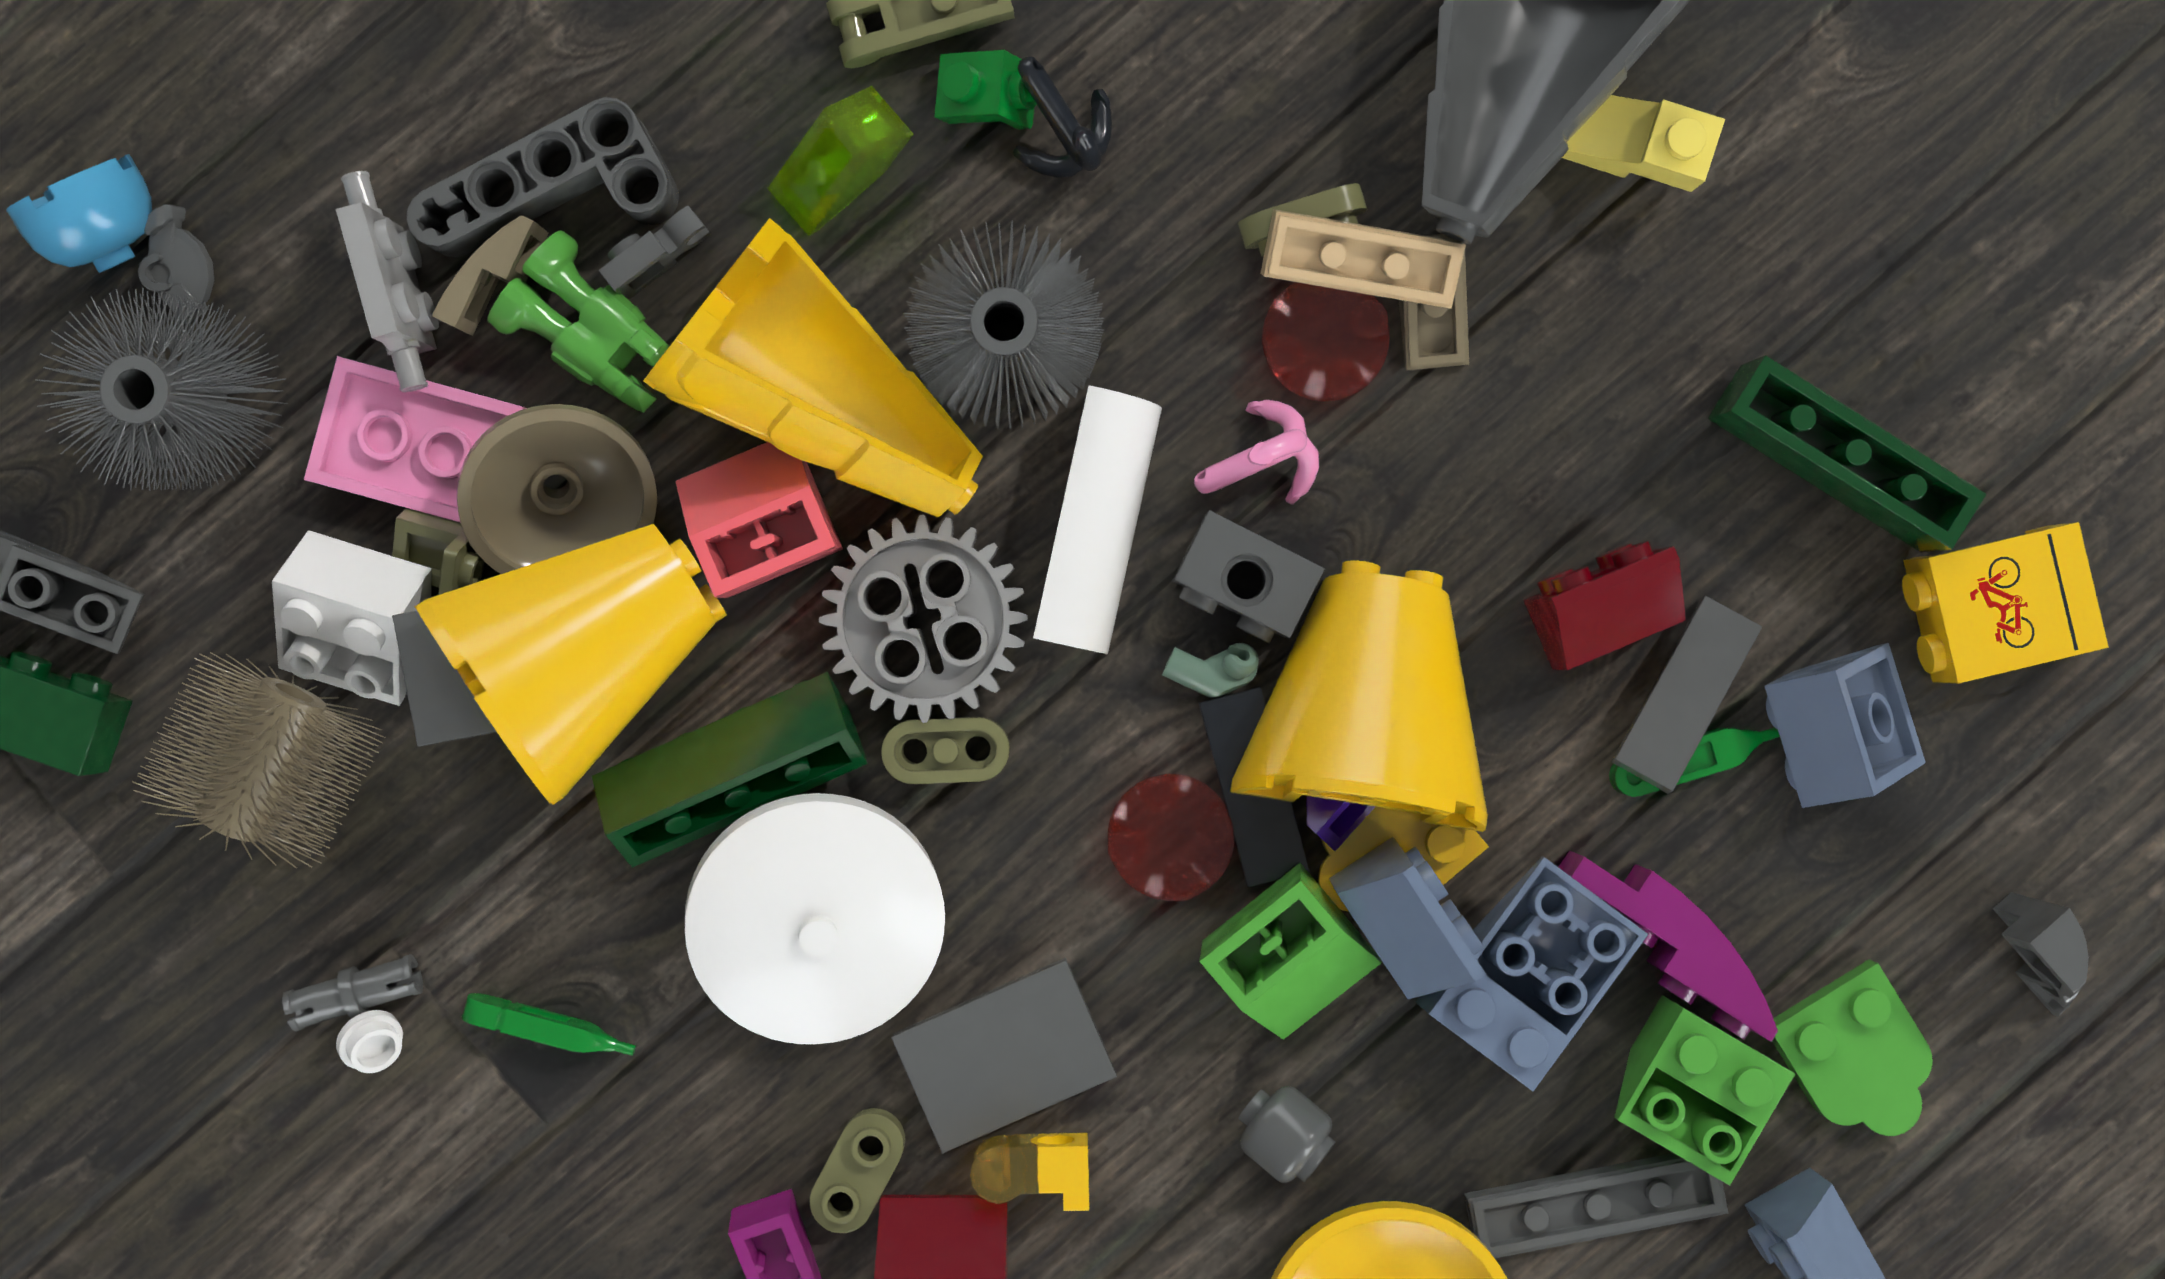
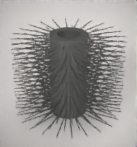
(981, 304)
(163, 391)

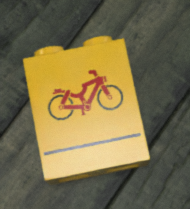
(2004, 604)

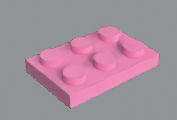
(398, 442)

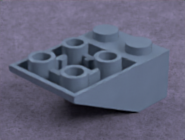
(1546, 968)

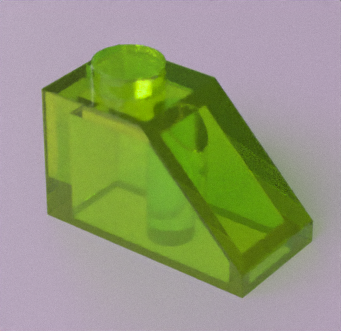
(839, 158)

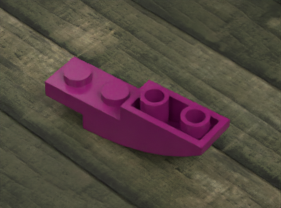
(1690, 948)

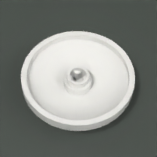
(814, 919)

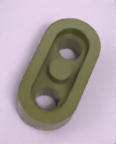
(1336, 204)
(946, 750)
(856, 1172)

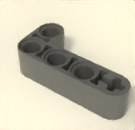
(535, 192)

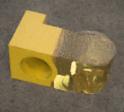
(1033, 1165)

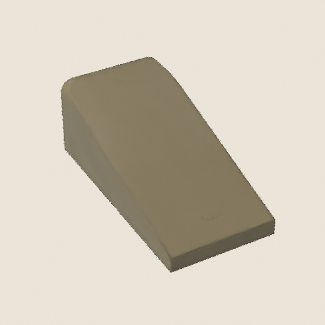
(1434, 333)

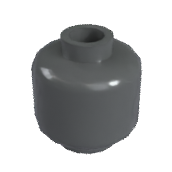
(1285, 1134)

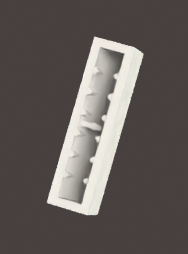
(1097, 520)

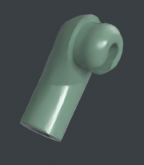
(1215, 675)

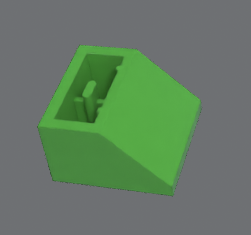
(1287, 954)
(1698, 1090)

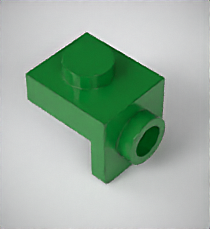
(983, 89)

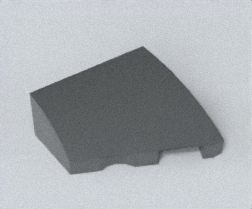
(2050, 945)

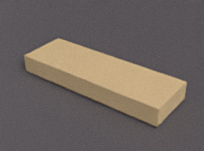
(1362, 259)

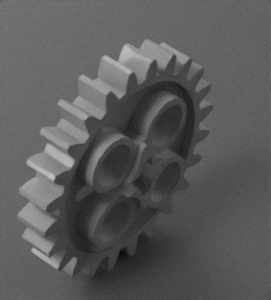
(867, 635)

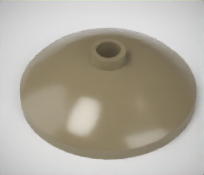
(519, 519)

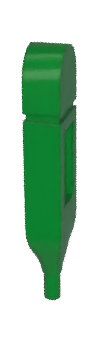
(1716, 752)
(540, 1025)

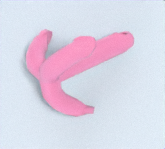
(1268, 453)

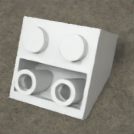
(338, 612)

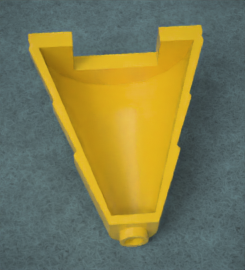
(813, 378)

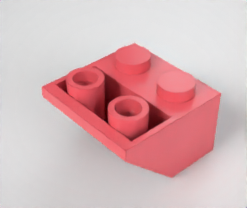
(755, 519)

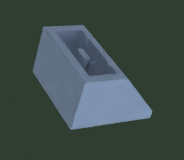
(1399, 912)
(1809, 1231)

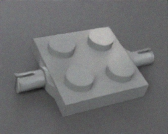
(386, 279)

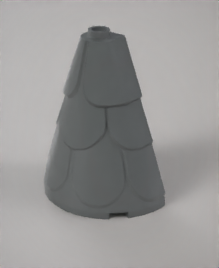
(1515, 91)

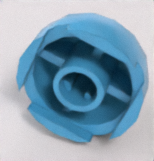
(87, 216)

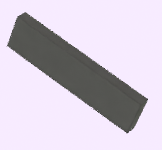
(1593, 1204)

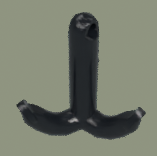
(1082, 145)

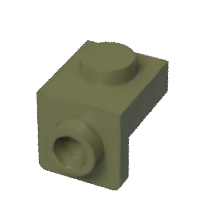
(439, 546)

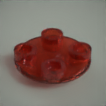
(1325, 340)
(1170, 837)

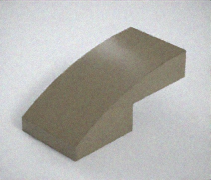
(495, 259)

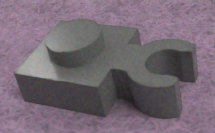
(641, 260)

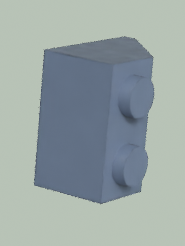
(1844, 727)

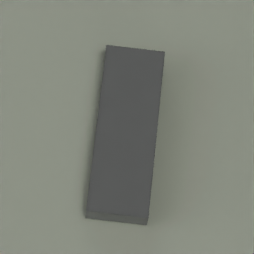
(1686, 694)

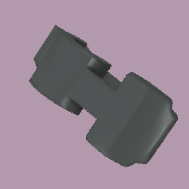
(176, 260)

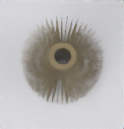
(259, 759)

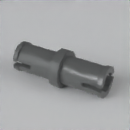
(352, 992)

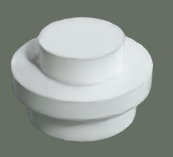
(370, 1041)

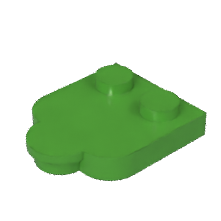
(1857, 1052)

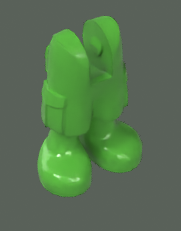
(607, 329)

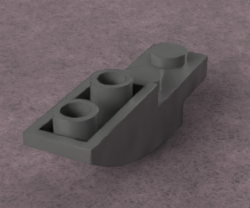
(65, 594)

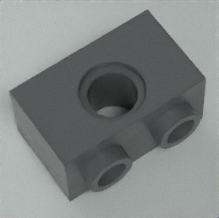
(1285, 577)

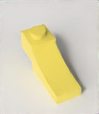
(1648, 140)

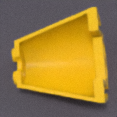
(574, 646)
(1372, 704)

